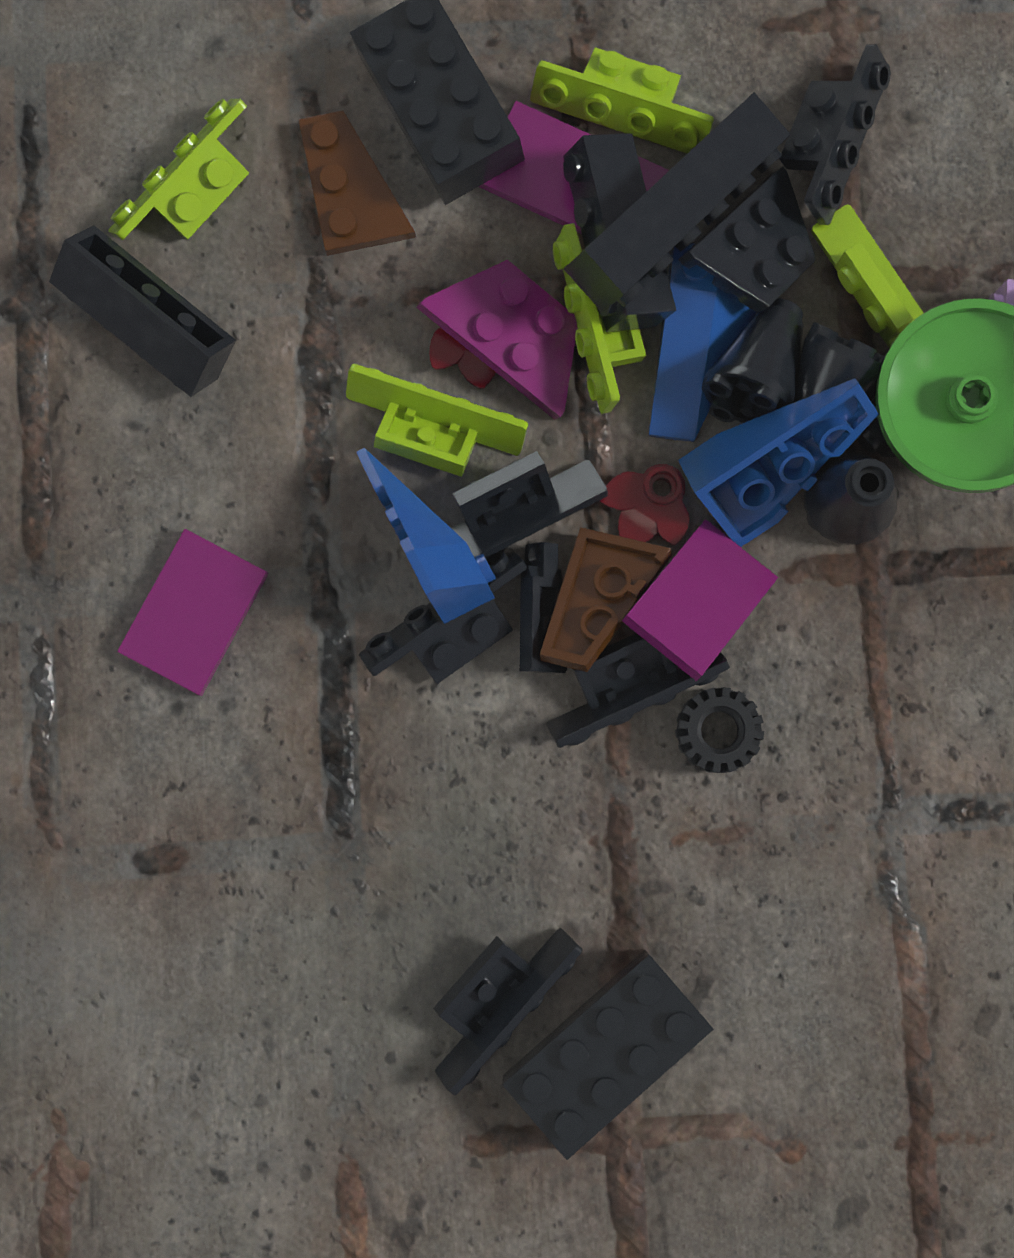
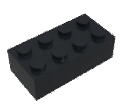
(438, 96)
(606, 1054)

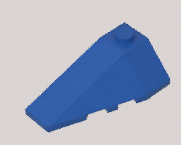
(689, 345)
(762, 464)
(437, 554)

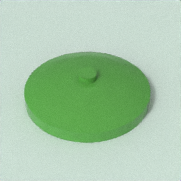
(951, 396)

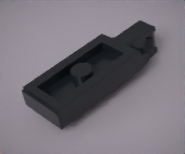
(538, 598)

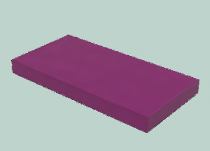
(539, 179)

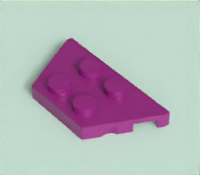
(512, 330)

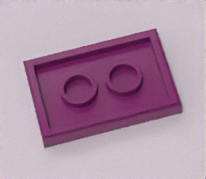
(700, 600)
(193, 612)

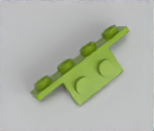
(623, 98)
(192, 183)
(867, 274)
(601, 348)
(431, 424)

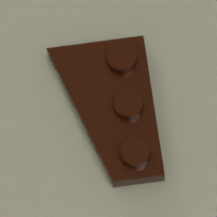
(348, 189)
(598, 591)

